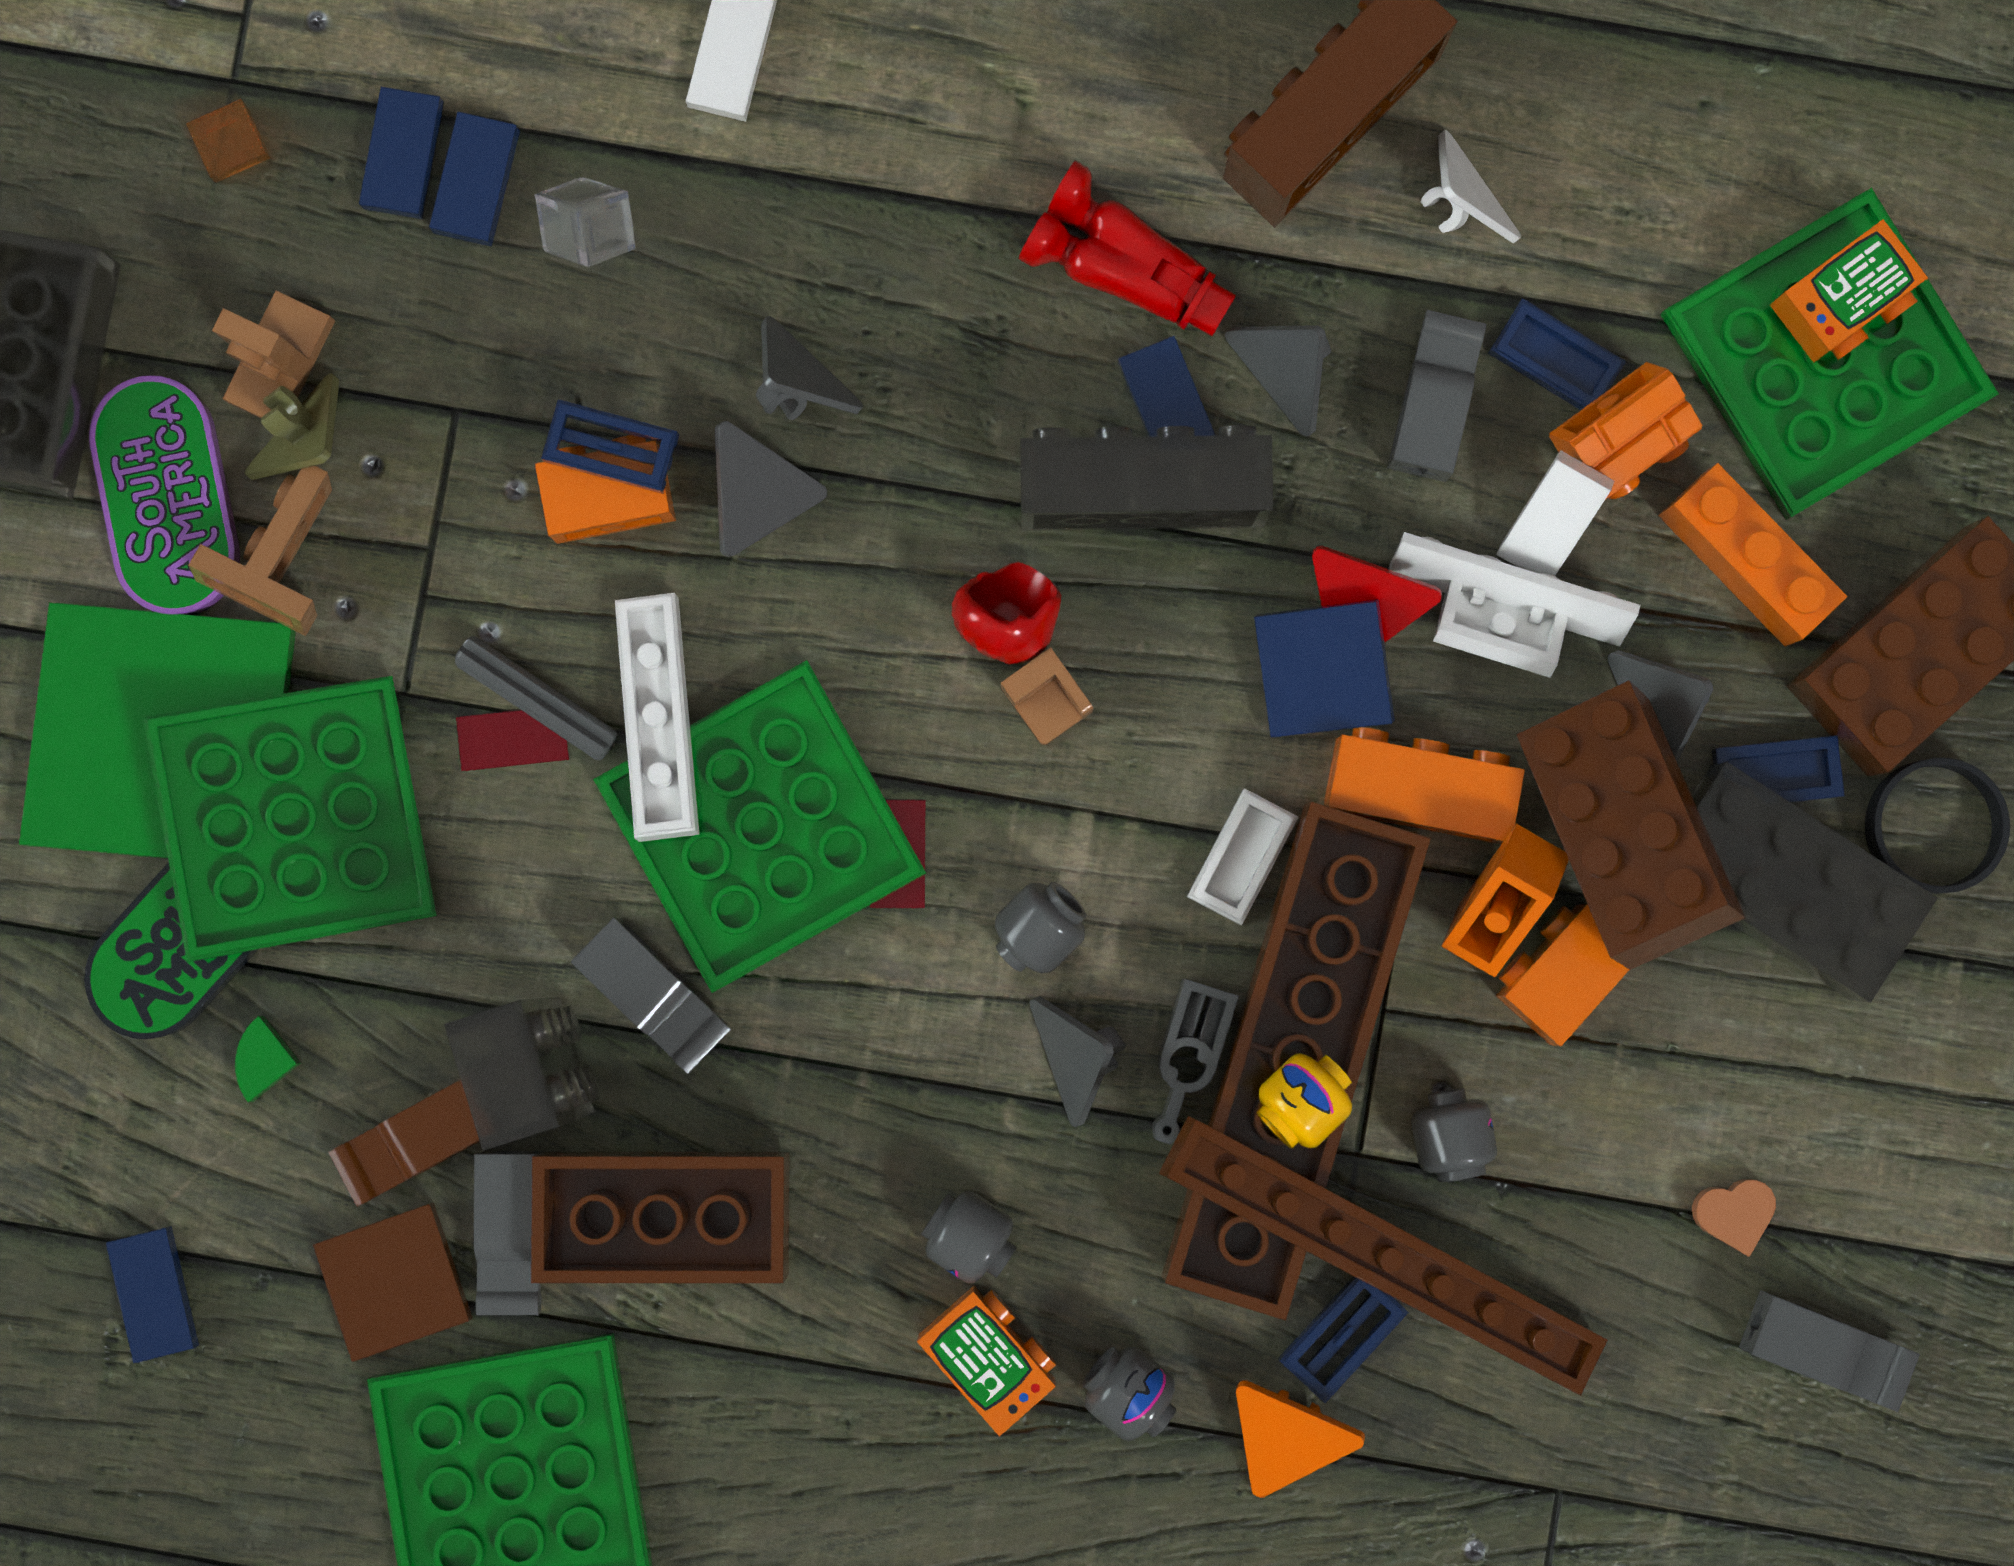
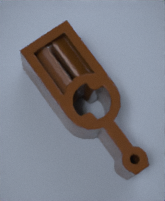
(406, 1144)

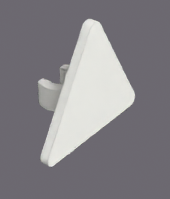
(1466, 192)

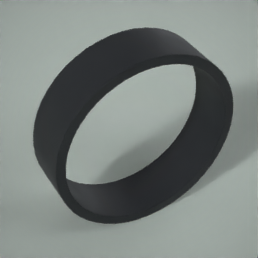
(1990, 792)

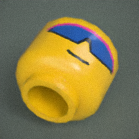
(1305, 1100)

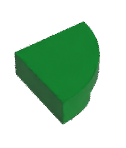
(262, 1059)

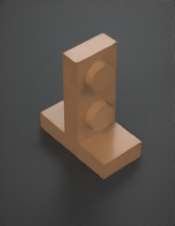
(272, 353)
(270, 555)

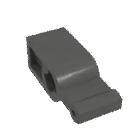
(1437, 397)
(651, 994)
(1207, 1046)
(504, 1233)
(1828, 1351)

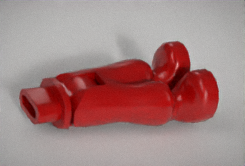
(1124, 256)

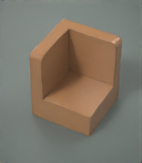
(1046, 697)

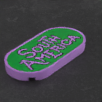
(161, 491)

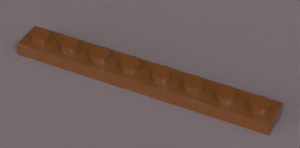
(1382, 1255)

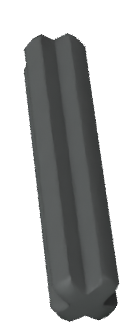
(535, 698)

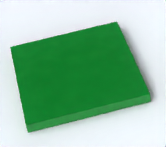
(1829, 419)
(98, 679)
(289, 818)
(784, 830)
(512, 1460)

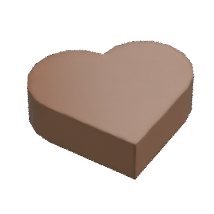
(1735, 1214)

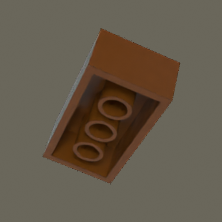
(1333, 102)
(1917, 651)
(1629, 826)
(660, 1217)

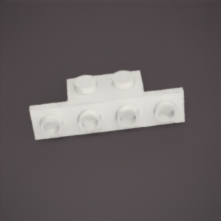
(1508, 609)

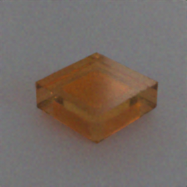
(228, 140)

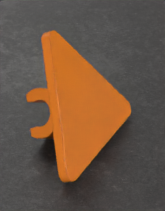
(1288, 1438)

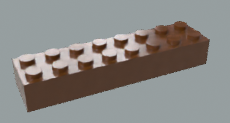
(1308, 995)

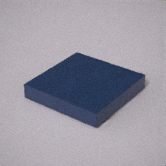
(1324, 668)

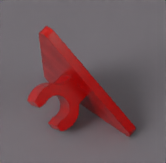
(1351, 579)

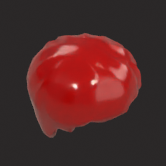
(1008, 613)

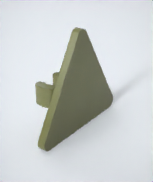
(300, 431)

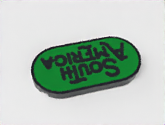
(141, 972)

